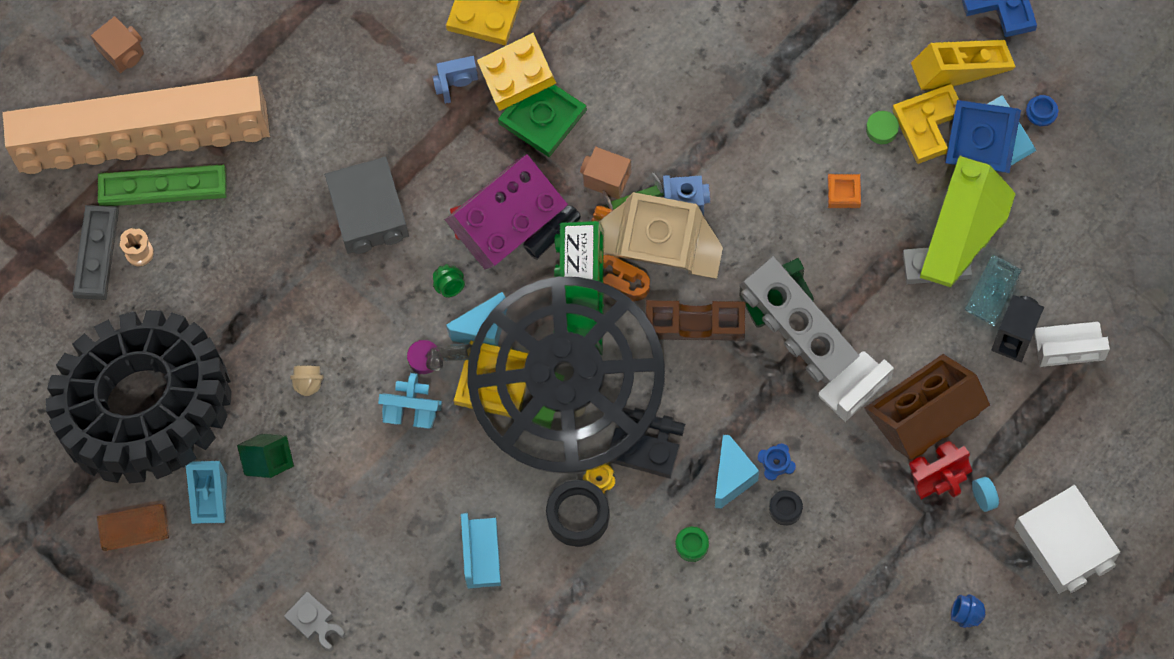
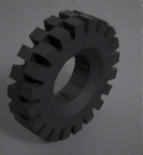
(168, 429)

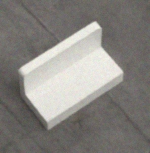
(1070, 344)
(856, 385)

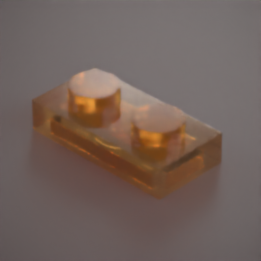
(132, 527)

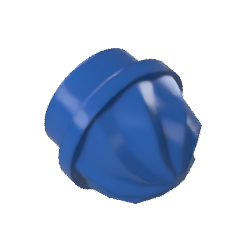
(967, 611)

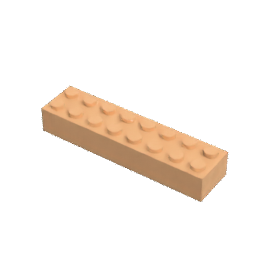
(136, 125)

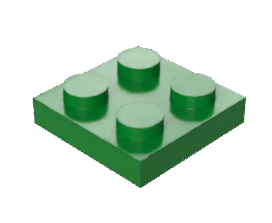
(543, 118)

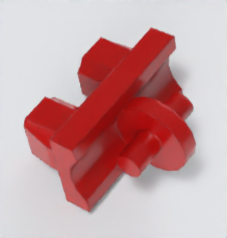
(944, 473)

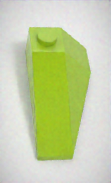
(970, 215)

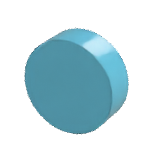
(985, 494)

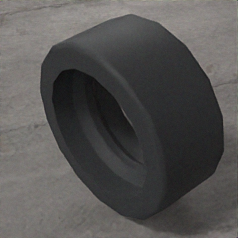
(572, 488)

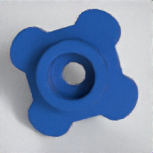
(778, 452)

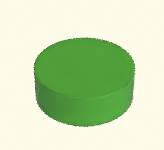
(882, 127)

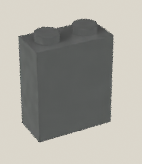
(367, 205)

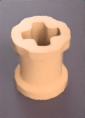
(135, 256)

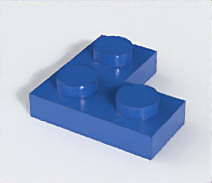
(1014, 15)

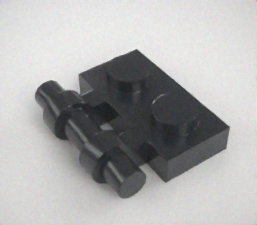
(651, 453)

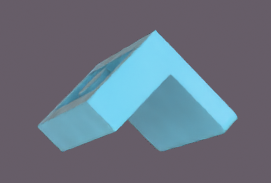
(480, 552)

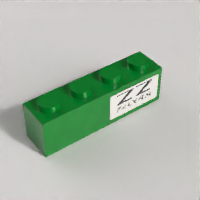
(581, 256)

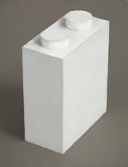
(1067, 540)

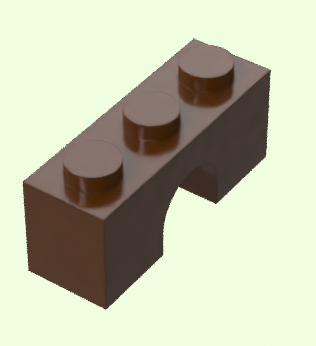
(708, 322)

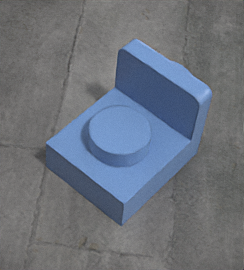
(456, 73)

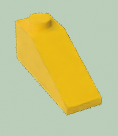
(961, 62)

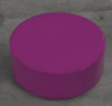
(416, 356)

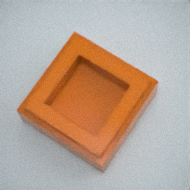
(844, 191)

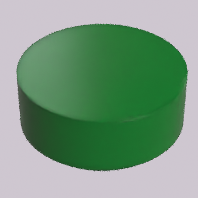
(692, 544)

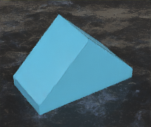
(467, 326)
(734, 474)
(207, 491)

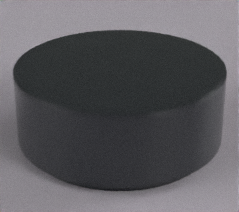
(785, 507)

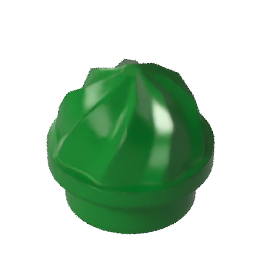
(448, 280)

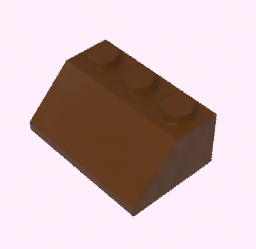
(928, 406)

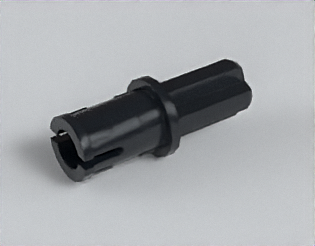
(546, 236)

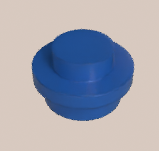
(1042, 110)

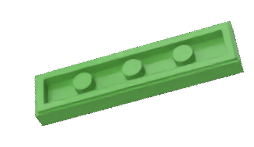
(162, 185)

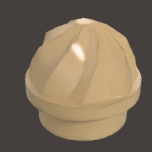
(306, 379)

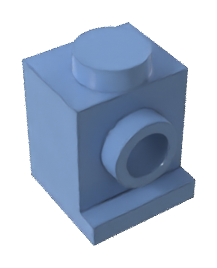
(675, 187)

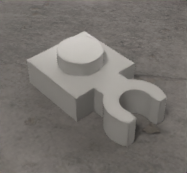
(311, 619)

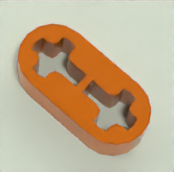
(628, 272)

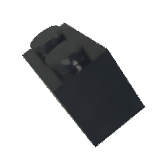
(1017, 327)

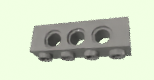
(838, 351)

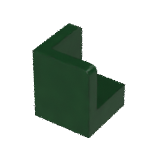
(265, 455)

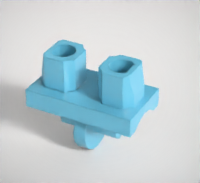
(424, 408)

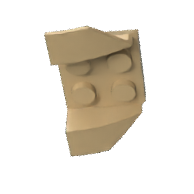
(662, 234)

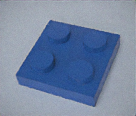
(984, 134)

